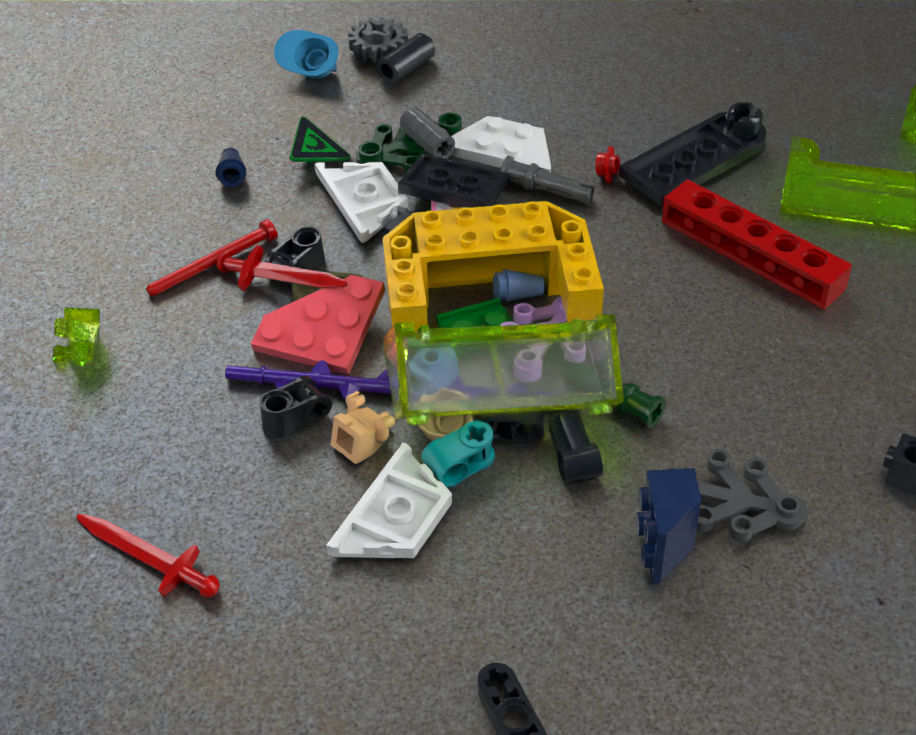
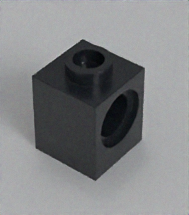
(902, 464)

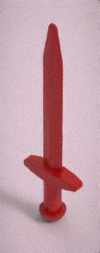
(253, 267)
(175, 568)

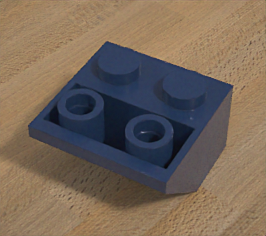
(667, 519)

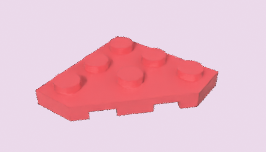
(322, 325)

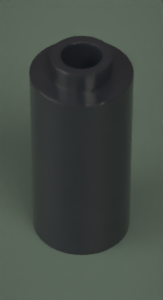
(405, 58)

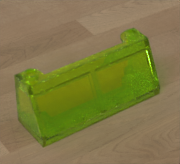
(846, 190)

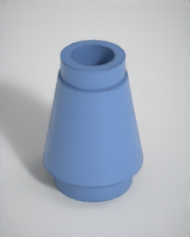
(516, 285)

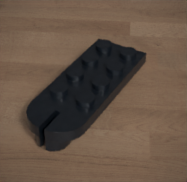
(698, 152)

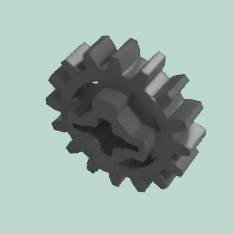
(376, 38)

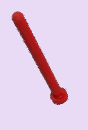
(266, 231)

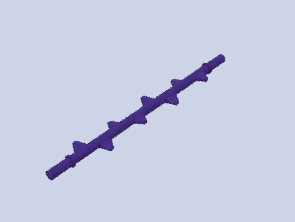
(320, 374)

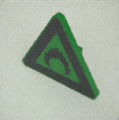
(314, 145)

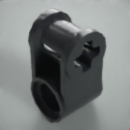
(299, 250)
(291, 407)
(515, 427)

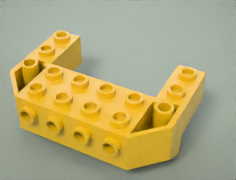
(477, 242)

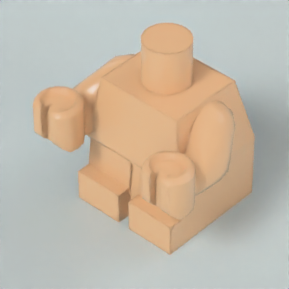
(360, 430)

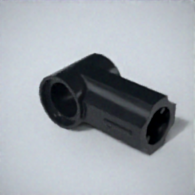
(575, 454)

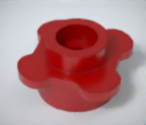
(607, 164)

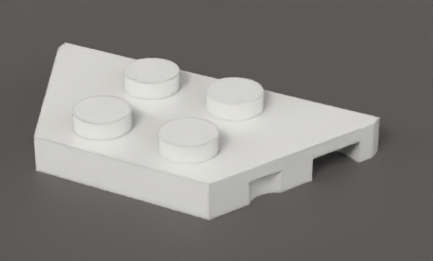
(494, 139)
(363, 194)
(394, 512)

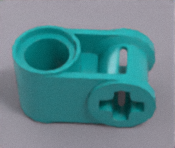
(457, 456)

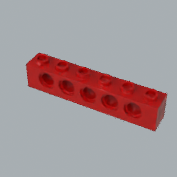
(756, 244)

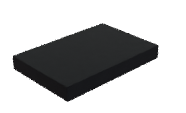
(452, 182)

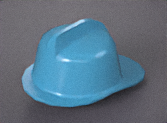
(306, 53)

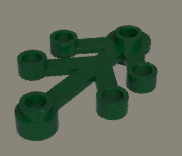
(375, 151)

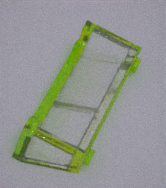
(503, 369)

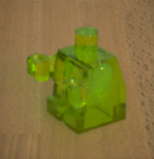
(82, 330)

